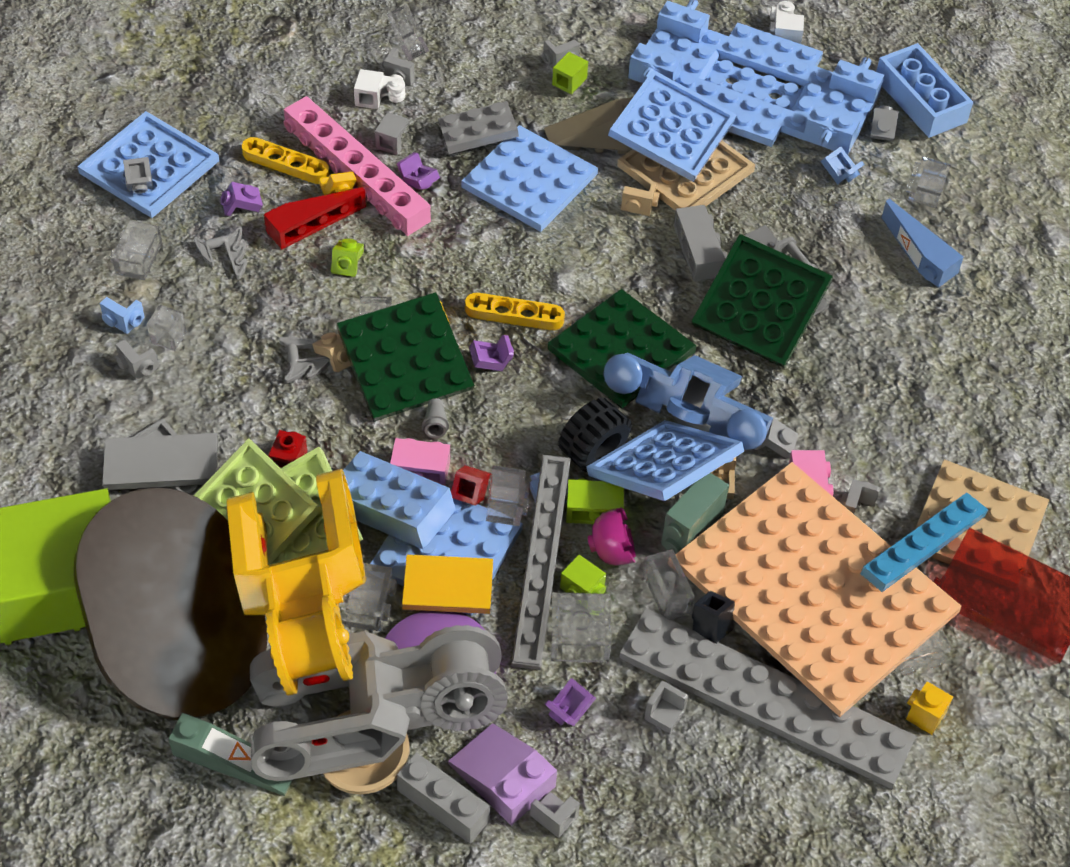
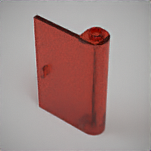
(1010, 594)

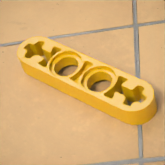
(258, 151)
(515, 307)

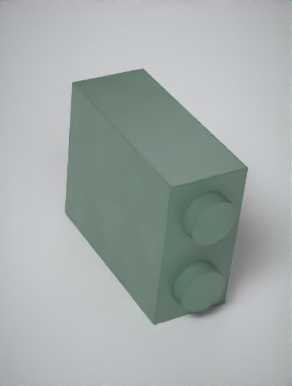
(694, 512)

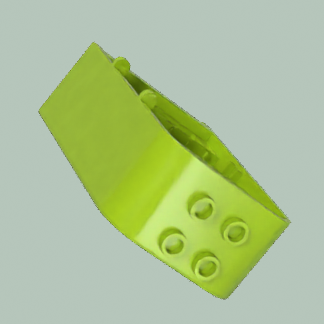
(38, 564)

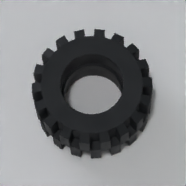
(594, 432)

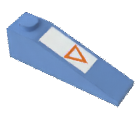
(926, 250)

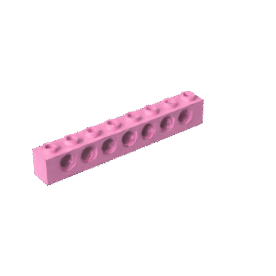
(345, 154)

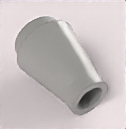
(435, 420)

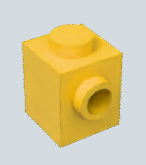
(928, 707)

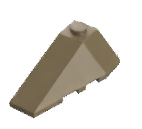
(589, 129)

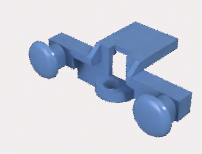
(659, 387)

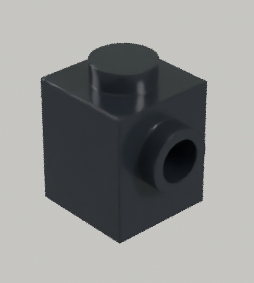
(713, 616)

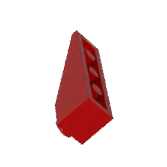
(305, 217)

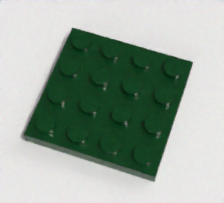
(762, 300)
(617, 328)
(404, 356)

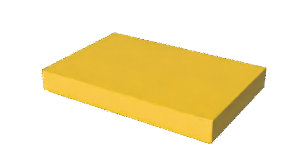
(448, 584)

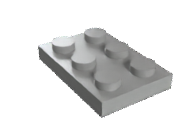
(478, 127)

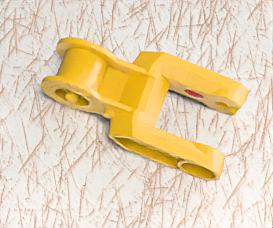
(303, 592)

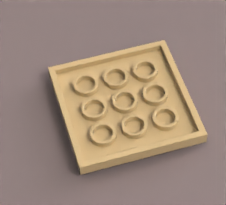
(720, 173)
(1011, 514)

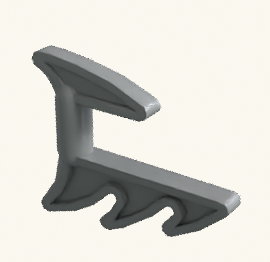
(232, 247)
(300, 367)

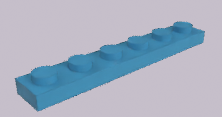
(923, 542)

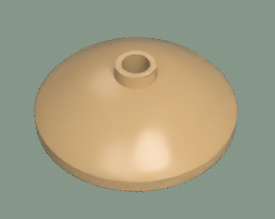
(370, 777)

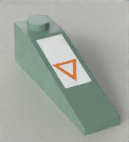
(218, 750)

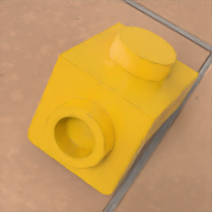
(337, 182)

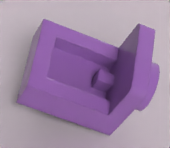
(415, 173)
(242, 197)
(492, 355)
(570, 703)

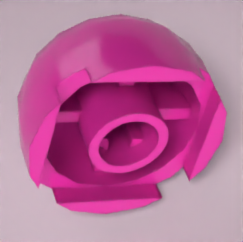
(612, 538)

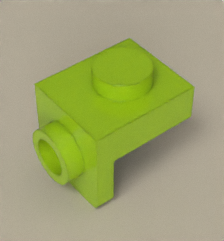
(346, 257)

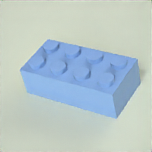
(924, 90)
(397, 500)

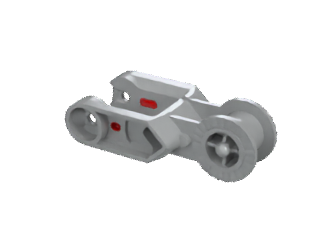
(392, 690)

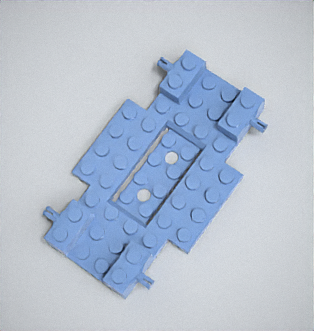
(823, 112)

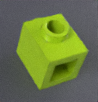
(570, 73)
(583, 577)

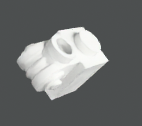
(786, 23)
(374, 85)

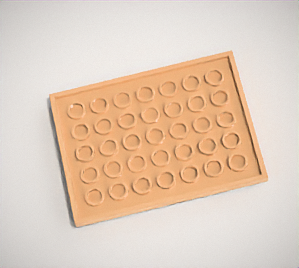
(798, 589)

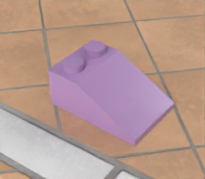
(505, 772)

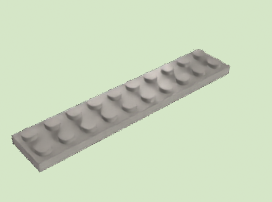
(767, 698)

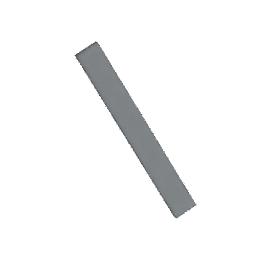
(541, 563)

